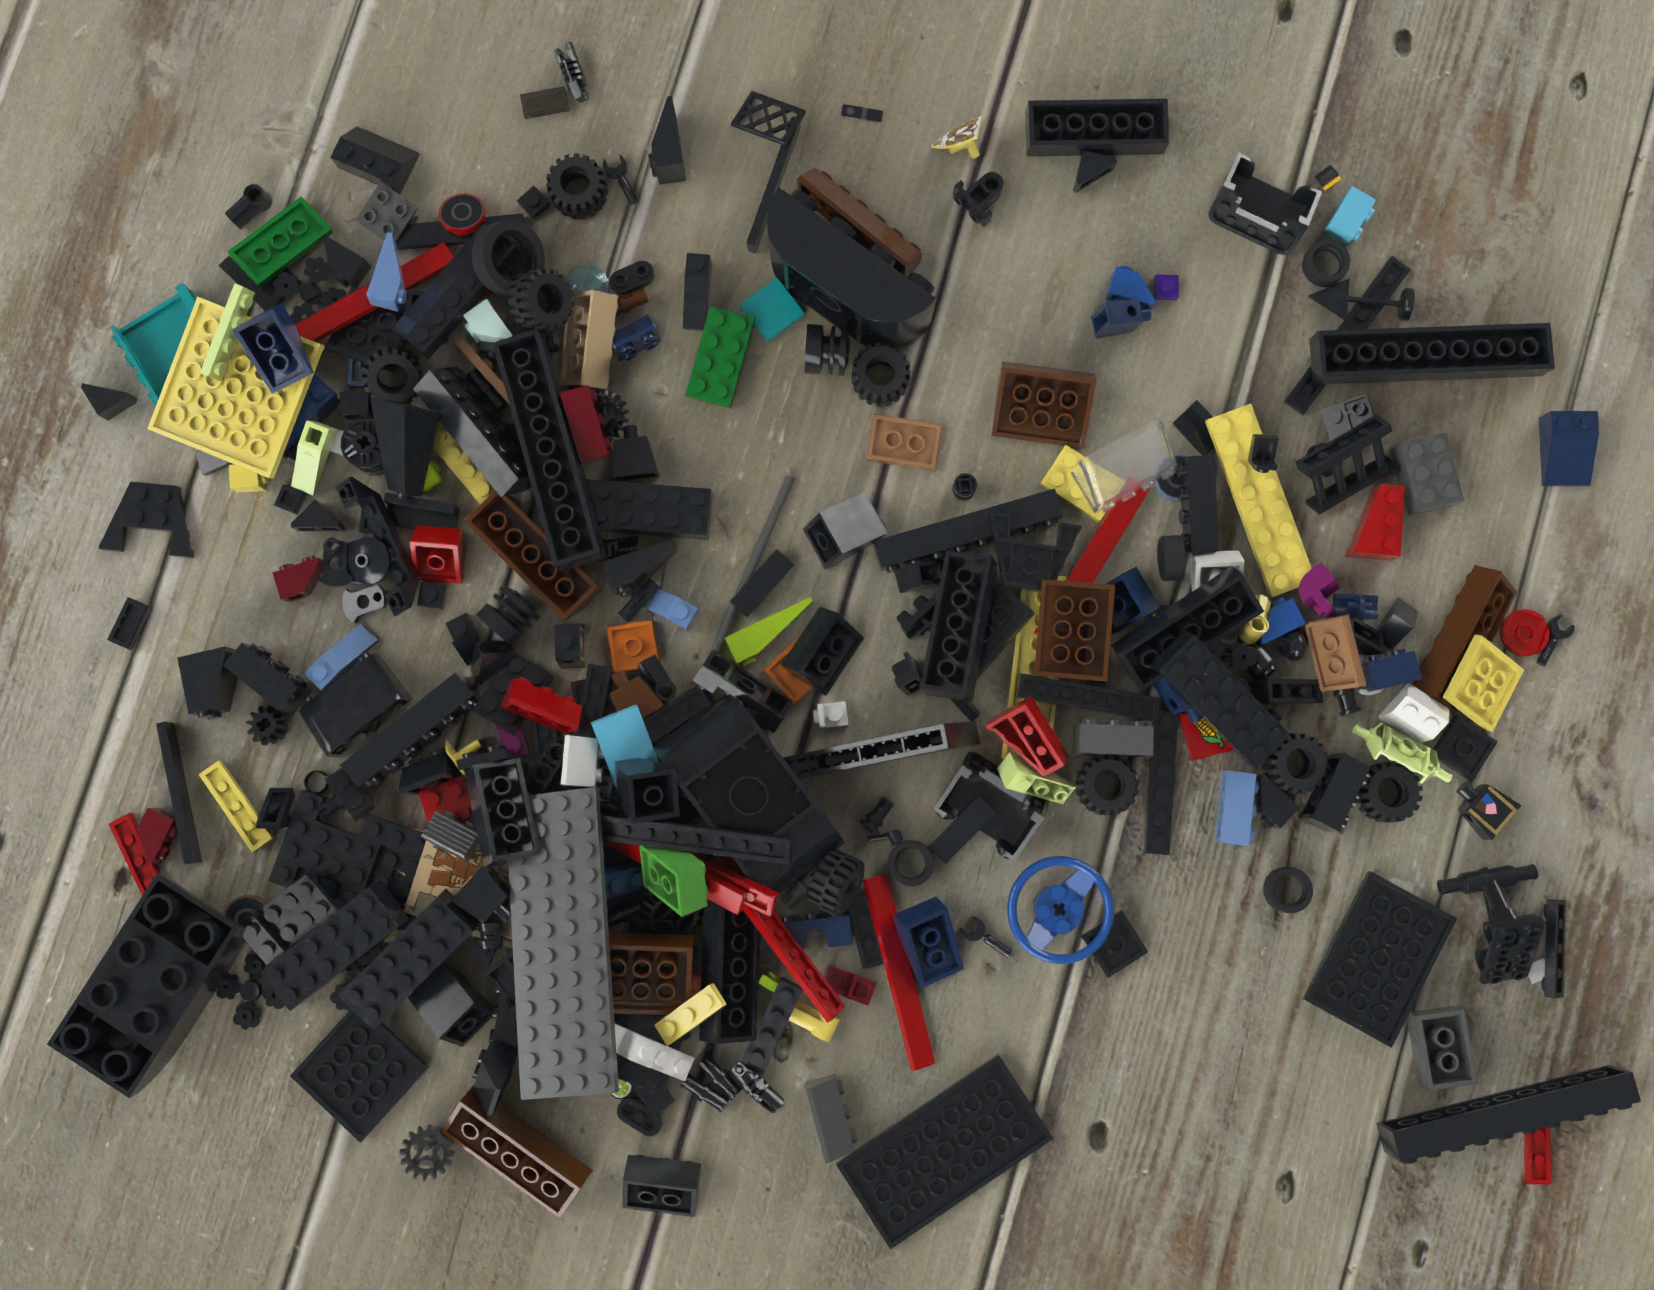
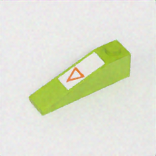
(759, 636)

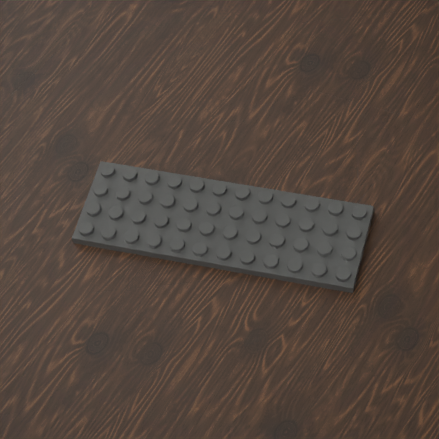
(563, 952)

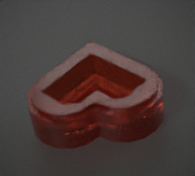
(696, 980)

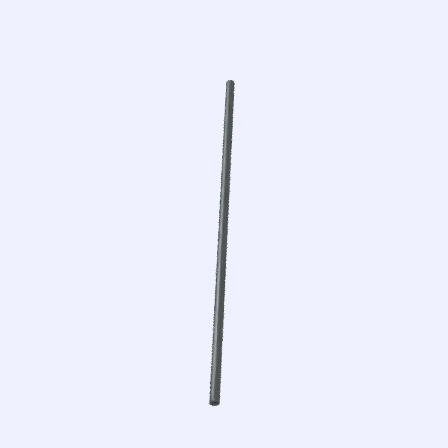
(750, 569)

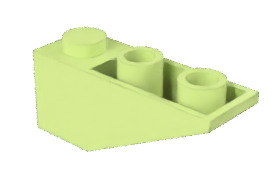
(312, 455)
(1023, 778)

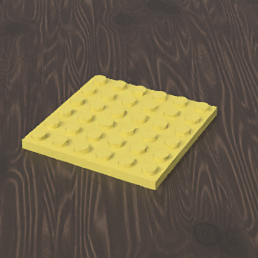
(231, 416)

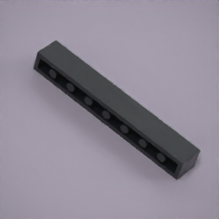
(965, 531)

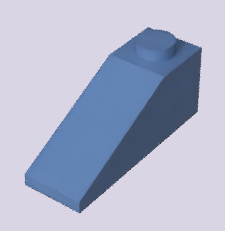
(387, 282)
(341, 657)

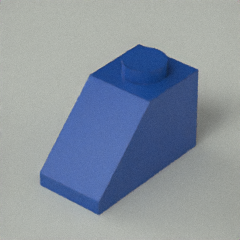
(1129, 285)
(1282, 618)

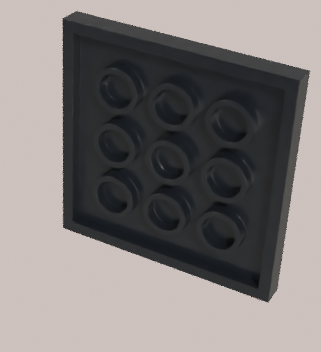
(359, 1073)

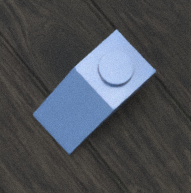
(673, 609)

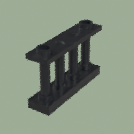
(1339, 449)

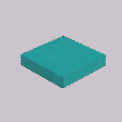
(772, 309)

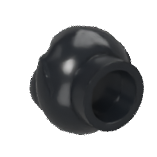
(1293, 645)

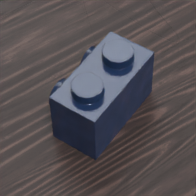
(1391, 671)

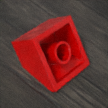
(438, 553)

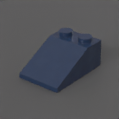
(274, 348)
(317, 405)
(1568, 447)
(929, 941)

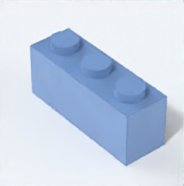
(1236, 808)

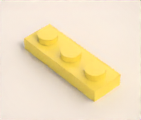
(690, 1014)

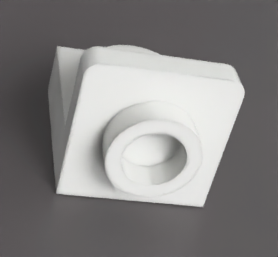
(831, 715)

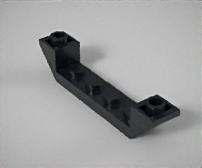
(374, 510)

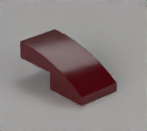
(850, 984)

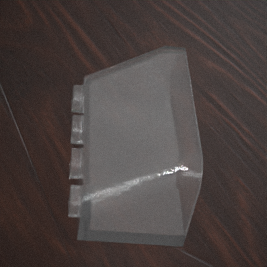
(1125, 466)

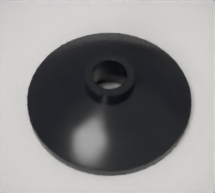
(376, 558)

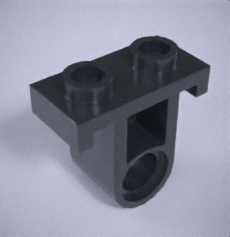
(978, 197)

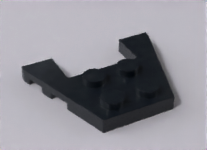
(150, 508)
(1027, 563)

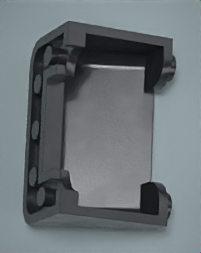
(1261, 210)
(353, 704)
(1016, 813)

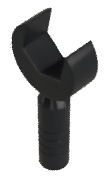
(618, 173)
(1556, 634)
(987, 938)

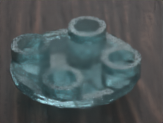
(587, 278)

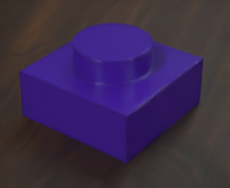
(1166, 287)

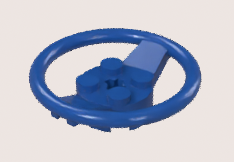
(1070, 894)

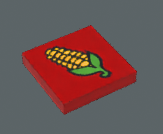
(1201, 739)

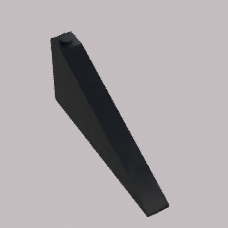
(885, 749)

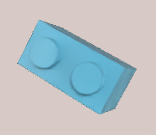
(1349, 216)

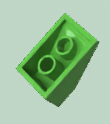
(674, 878)

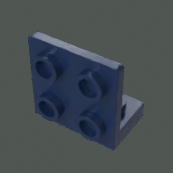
(634, 338)

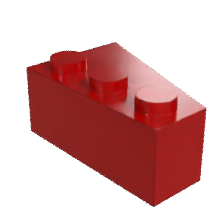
(1380, 526)
(1030, 735)

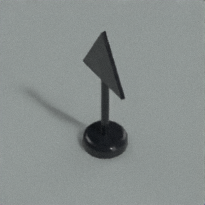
(1337, 297)

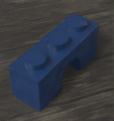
(835, 928)

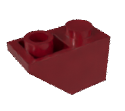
(299, 579)
(156, 834)

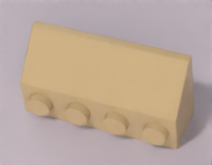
(589, 340)

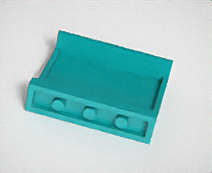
(154, 339)

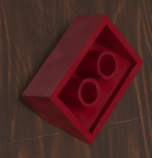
(586, 424)

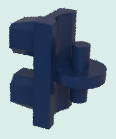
(1356, 605)

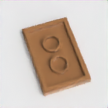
(904, 442)
(1335, 653)

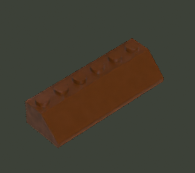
(869, 227)
(526, 551)
(1476, 611)
(517, 1153)

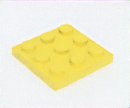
(1483, 683)

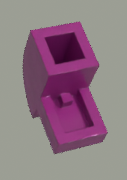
(1317, 586)

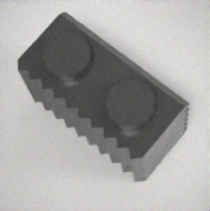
(451, 835)

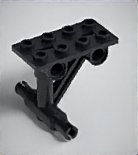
(1510, 937)

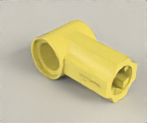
(1254, 629)
(813, 1021)

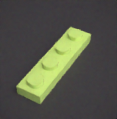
(224, 339)

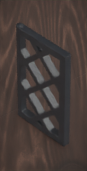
(789, 126)

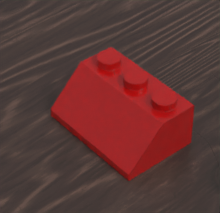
(542, 706)

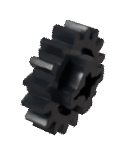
(612, 411)
(419, 1144)

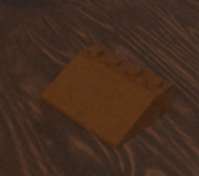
(1043, 404)
(1074, 630)
(650, 972)

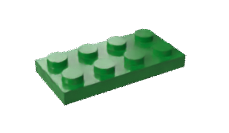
(280, 242)
(720, 357)

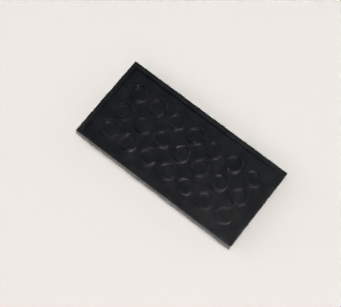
(944, 1151)

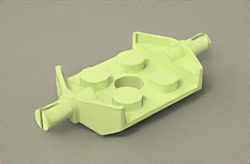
(1402, 750)

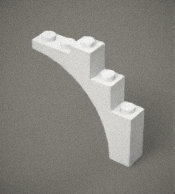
(652, 1053)

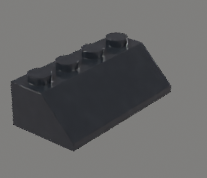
(502, 812)

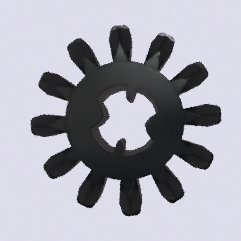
(264, 716)

